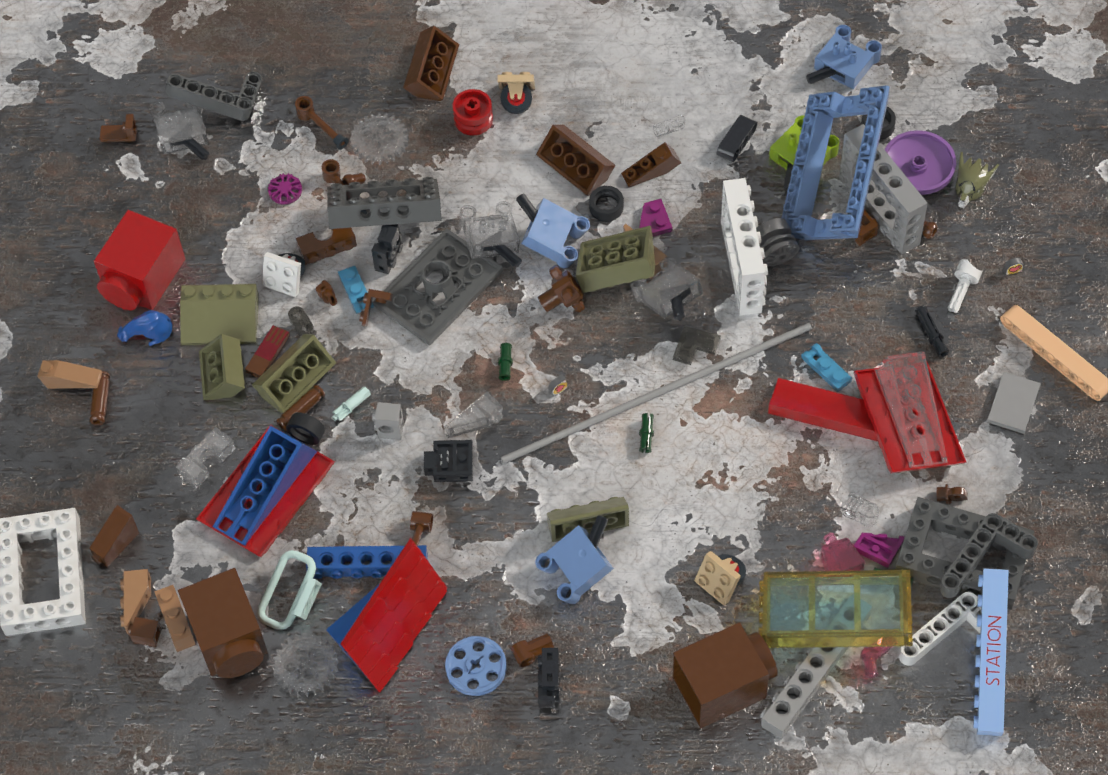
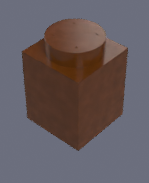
(224, 624)
(723, 673)

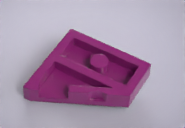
(655, 215)
(879, 547)

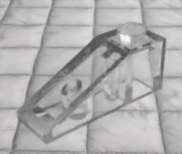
(477, 416)

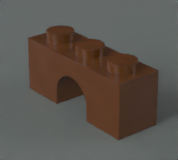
(314, 249)

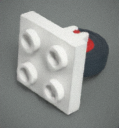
(283, 272)

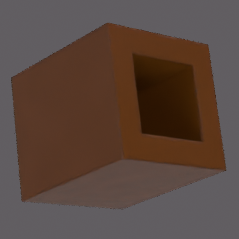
(145, 631)

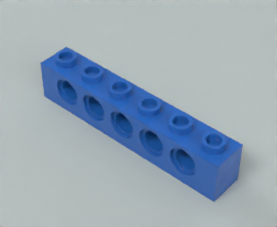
(357, 556)

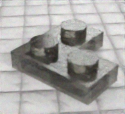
(693, 340)

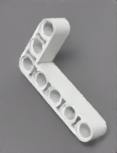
(946, 623)

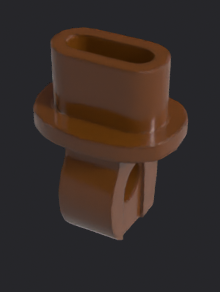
(326, 292)
(947, 494)

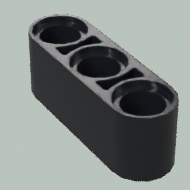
(736, 138)

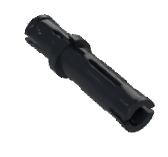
(930, 328)

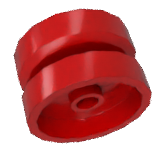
(472, 112)

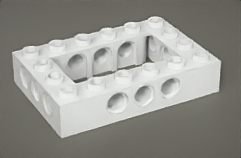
(743, 246)
(45, 615)

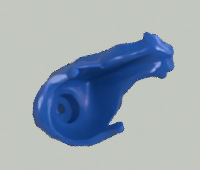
(150, 324)

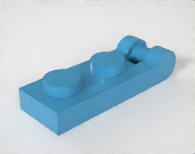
(354, 287)
(826, 368)

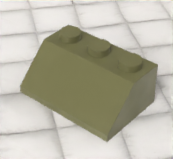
(221, 368)

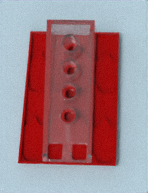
(908, 414)

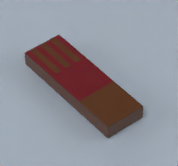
(267, 351)

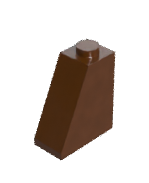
(113, 537)

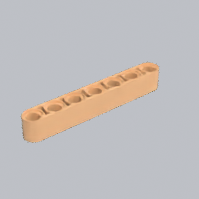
(1055, 352)

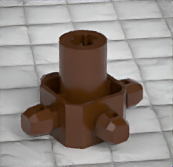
(563, 290)

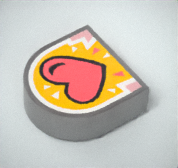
(1013, 266)
(558, 385)

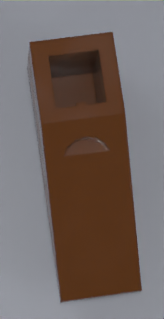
(653, 165)

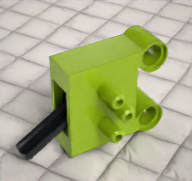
(785, 148)

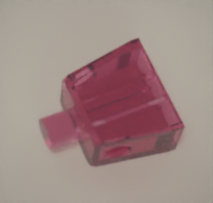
(840, 555)

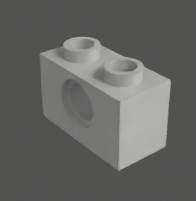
(388, 421)

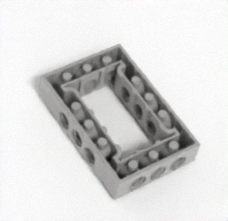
(901, 204)

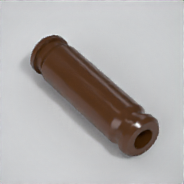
(99, 400)
(302, 405)

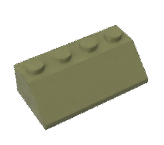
(294, 373)
(565, 520)

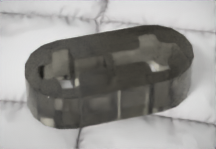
(297, 324)

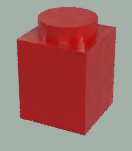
(138, 262)

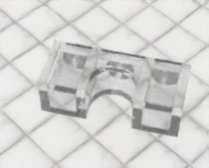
(215, 445)

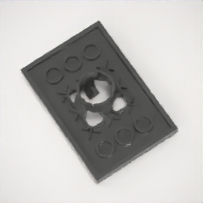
(417, 309)

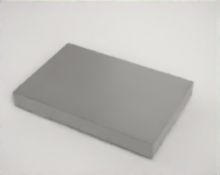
(1013, 402)

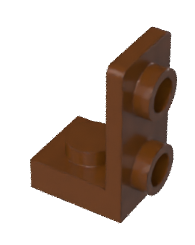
(119, 133)
(867, 230)
(381, 297)

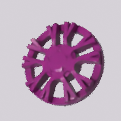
(285, 189)

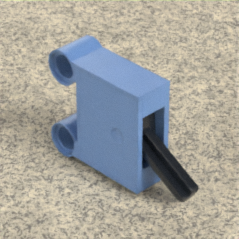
(550, 229)

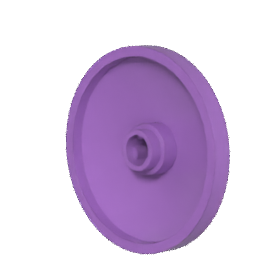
(923, 159)

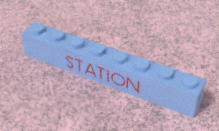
(992, 652)

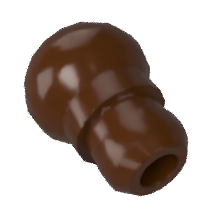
(348, 178)
(929, 229)

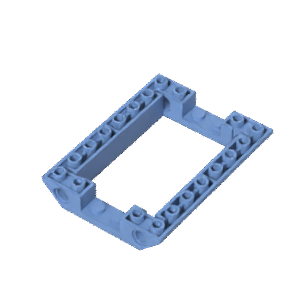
(810, 158)

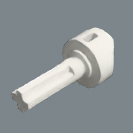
(967, 275)

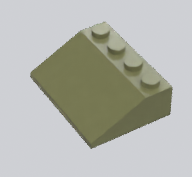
(616, 259)
(218, 310)

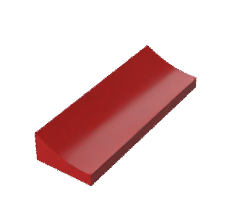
(821, 408)

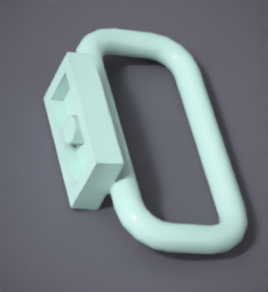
(304, 597)

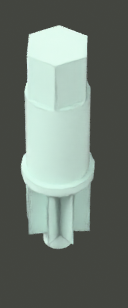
(349, 405)

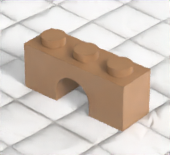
(175, 618)

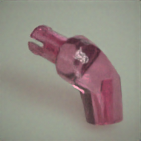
(870, 656)

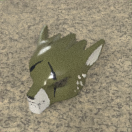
(971, 179)

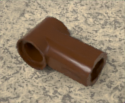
(527, 652)

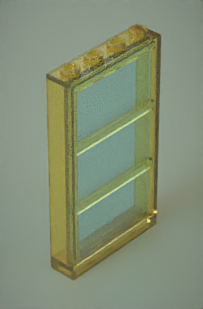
(836, 609)

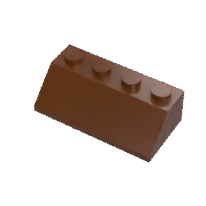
(431, 64)
(575, 159)

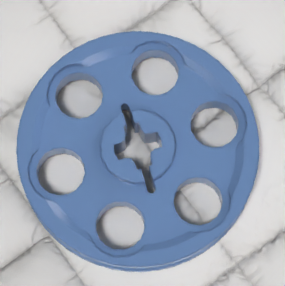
(476, 674)

